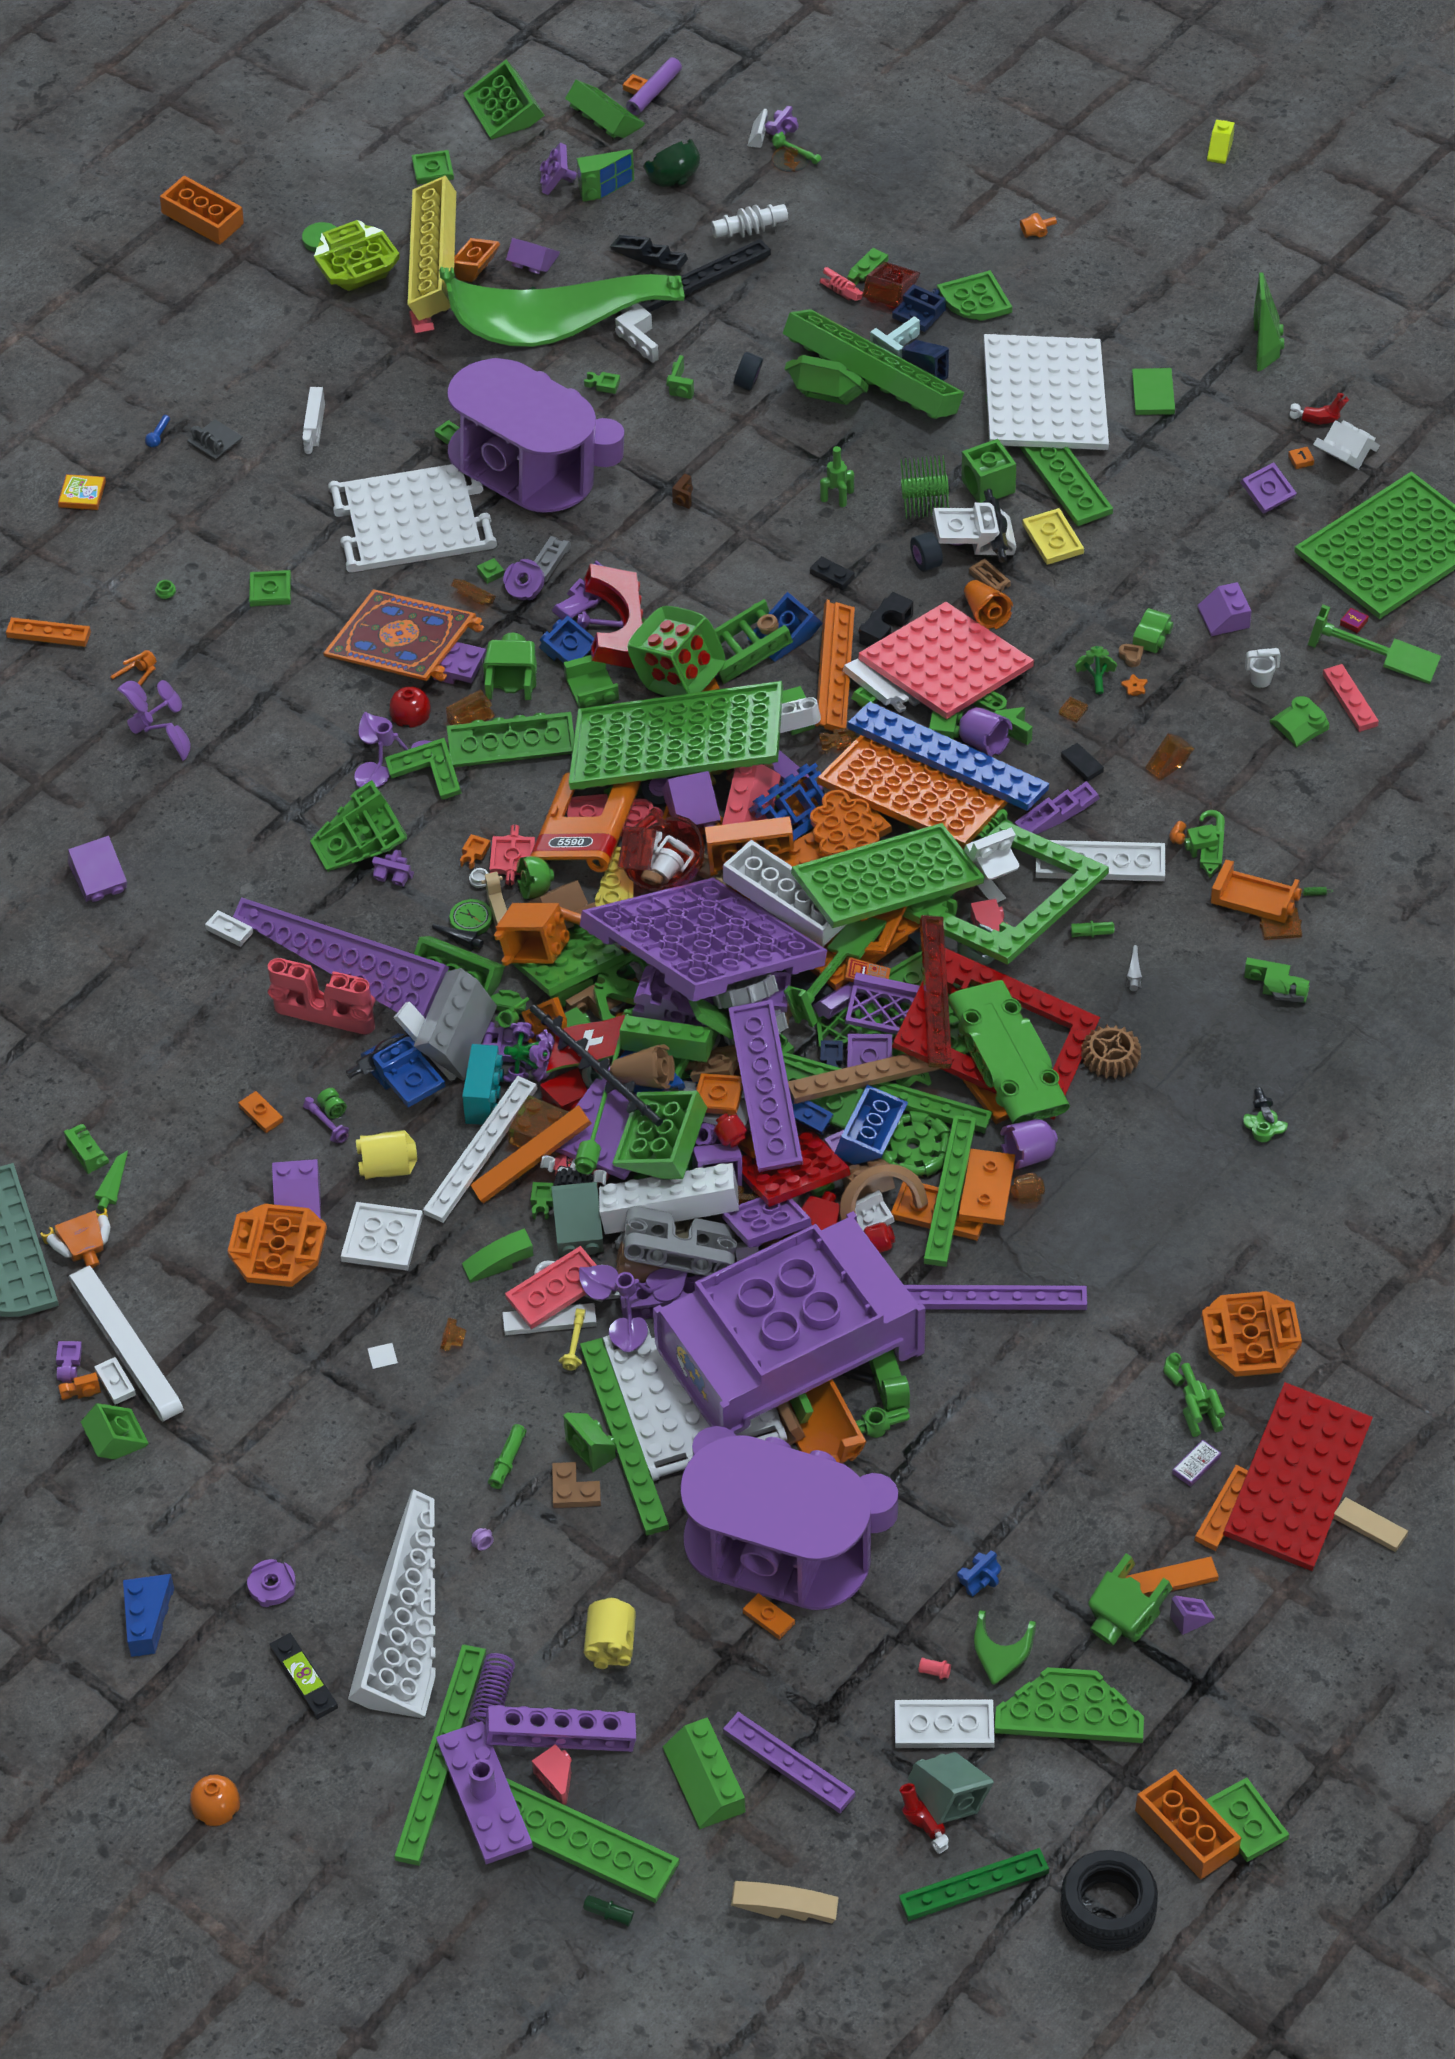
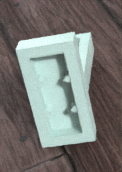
(898, 338)

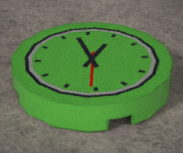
(471, 916)

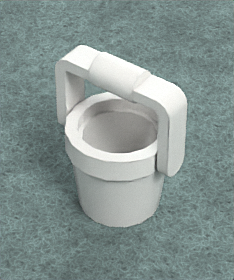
(1262, 665)
(670, 862)

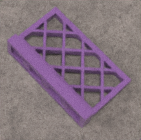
(876, 988)

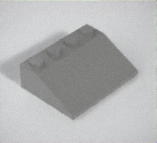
(456, 1021)

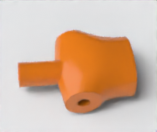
(1036, 226)

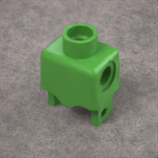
(510, 665)
(1122, 1605)

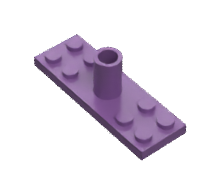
(484, 1793)

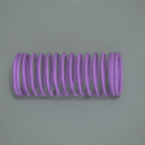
(498, 1670)

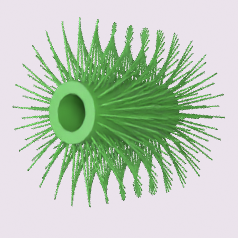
(924, 486)

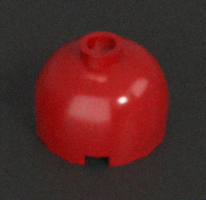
(410, 707)

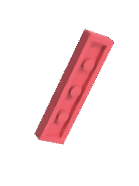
(1350, 697)

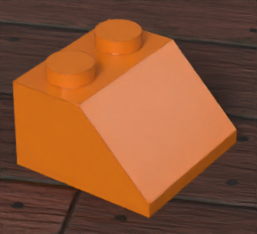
(474, 258)

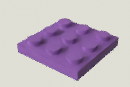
(760, 1223)

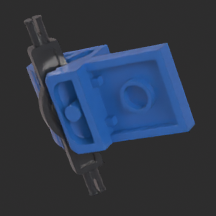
(401, 1067)

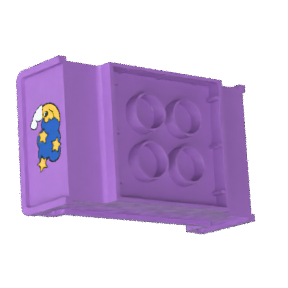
(786, 1323)

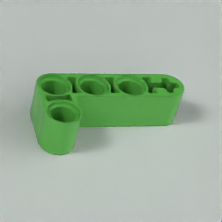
(890, 1384)

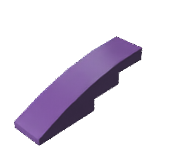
(1055, 811)

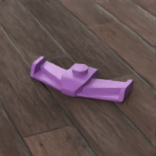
(578, 600)

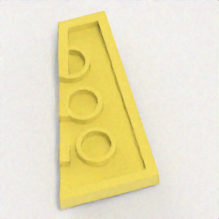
(615, 883)

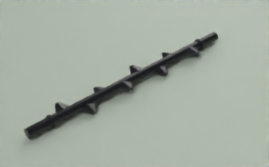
(600, 1067)

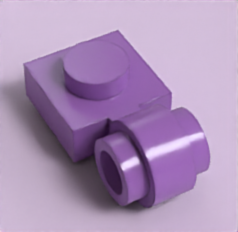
(68, 1356)

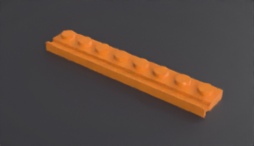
(835, 653)

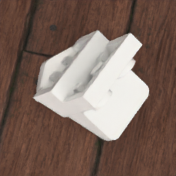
(993, 854)

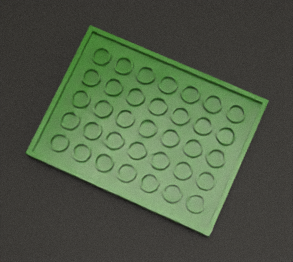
(1387, 545)

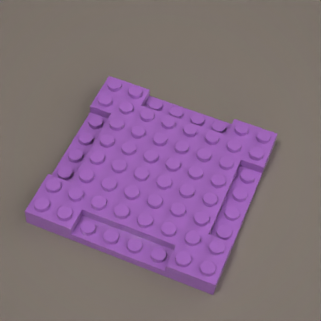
(703, 937)

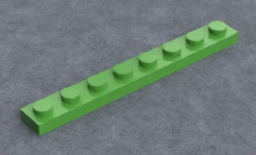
(950, 1191)

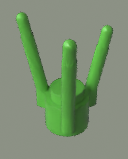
(509, 1016)

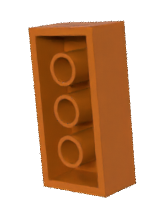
(201, 210)
(1188, 1824)

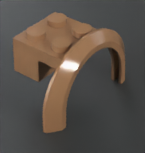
(876, 1176)

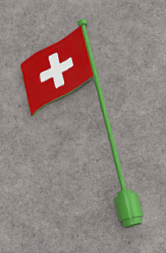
(602, 1044)

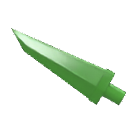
(110, 1186)

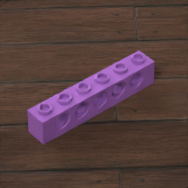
(572, 1736)

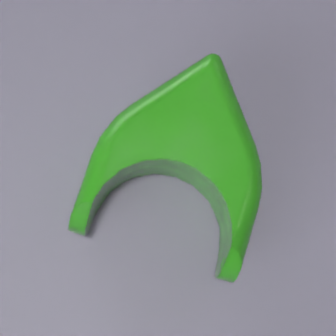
(999, 1659)

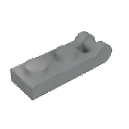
(551, 555)

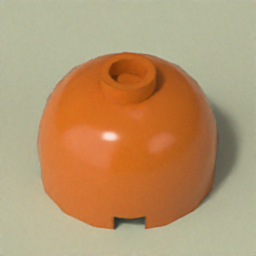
(214, 1800)

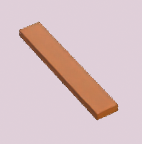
(530, 1154)

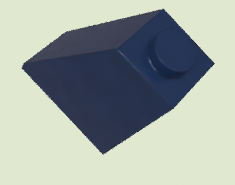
(928, 357)

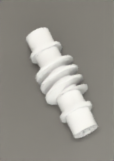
(749, 219)

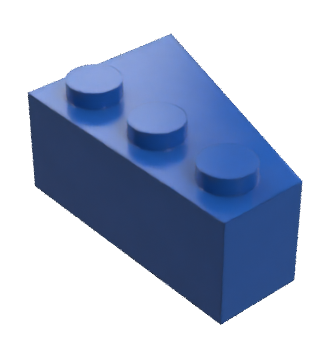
(145, 1611)

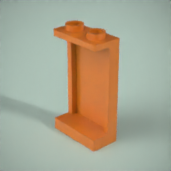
(1254, 894)

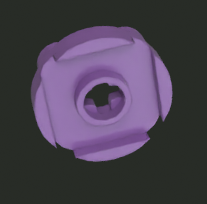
(519, 570)
(274, 1594)

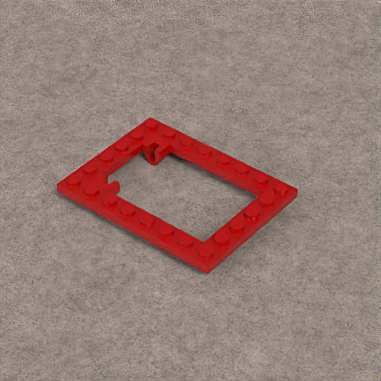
(964, 971)

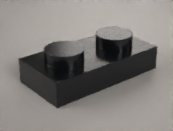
(832, 573)

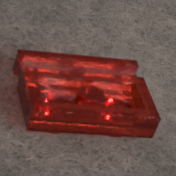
(636, 848)

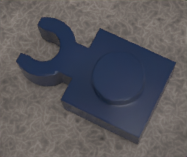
(831, 1052)

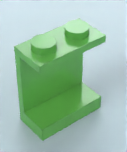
(590, 682)

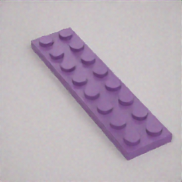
(765, 1086)

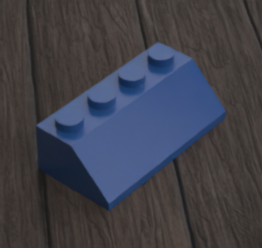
(870, 1126)

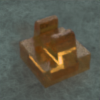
(452, 1335)

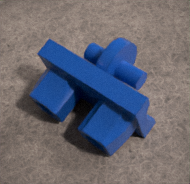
(982, 1574)

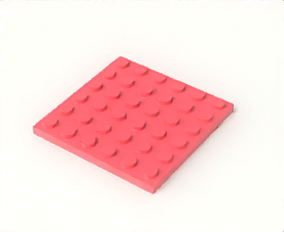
(946, 660)

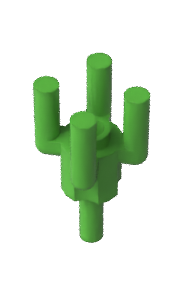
(838, 478)
(1200, 1401)

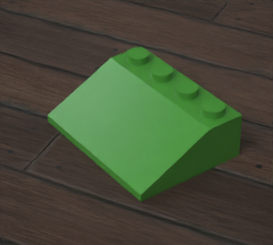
(503, 102)
(666, 1148)

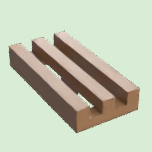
(987, 577)

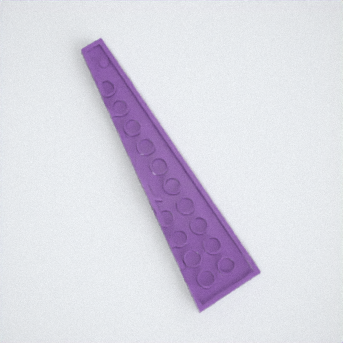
(391, 973)

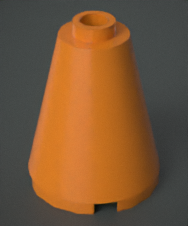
(987, 604)

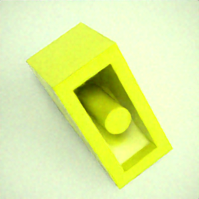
(1221, 141)

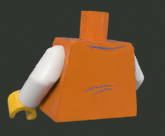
(80, 1237)

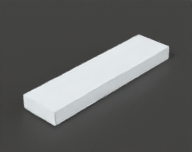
(412, 1021)
(562, 1320)

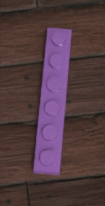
(789, 1762)

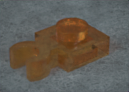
(841, 738)

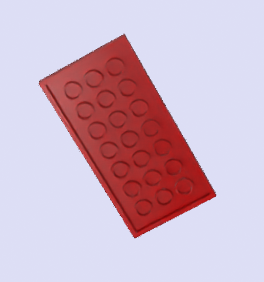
(1297, 1476)

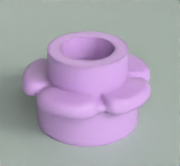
(482, 1539)

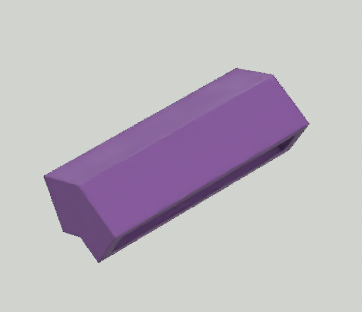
(835, 1001)

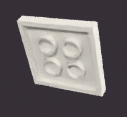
(382, 1236)

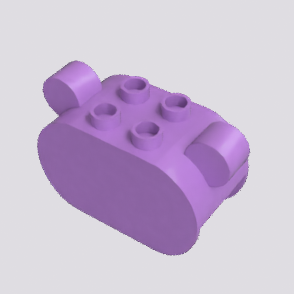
(528, 435)
(781, 1518)

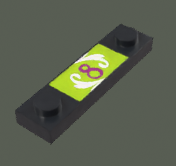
(303, 1676)

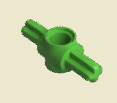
(884, 1418)

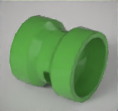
(332, 1104)

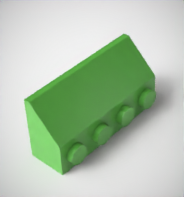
(603, 110)
(484, 970)
(683, 1040)
(704, 1774)

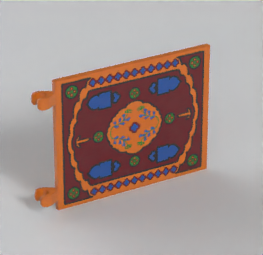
(401, 635)

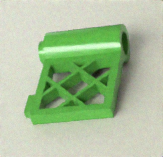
(838, 1018)

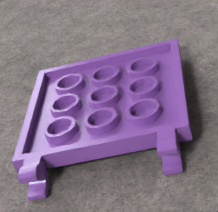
(609, 1130)

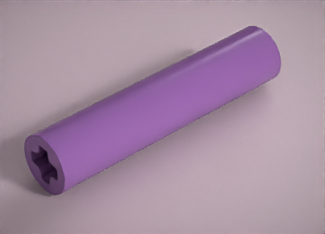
(654, 86)

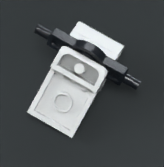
(982, 526)

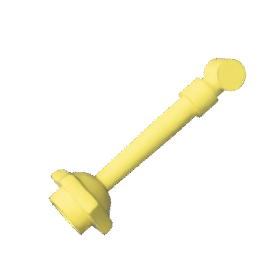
(570, 1360)

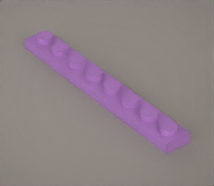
(1000, 1297)

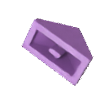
(1189, 1613)

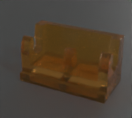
(469, 709)

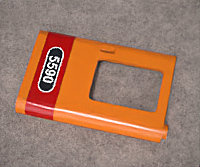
(585, 836)

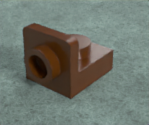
(682, 491)

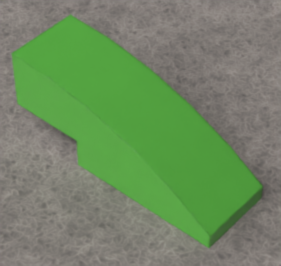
(498, 1256)

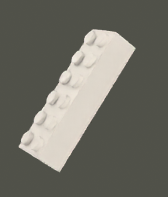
(772, 886)
(697, 1195)

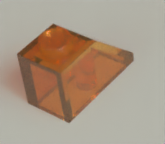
(1169, 756)

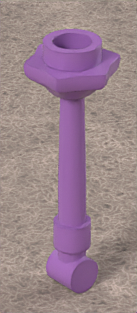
(584, 620)
(339, 1133)

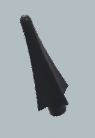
(465, 938)

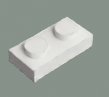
(229, 928)
(115, 1380)

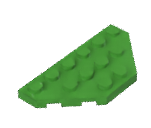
(1070, 1706)

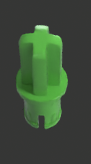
(1092, 929)

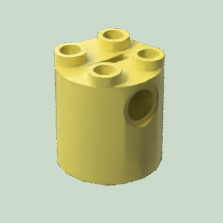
(386, 1154)
(609, 1633)

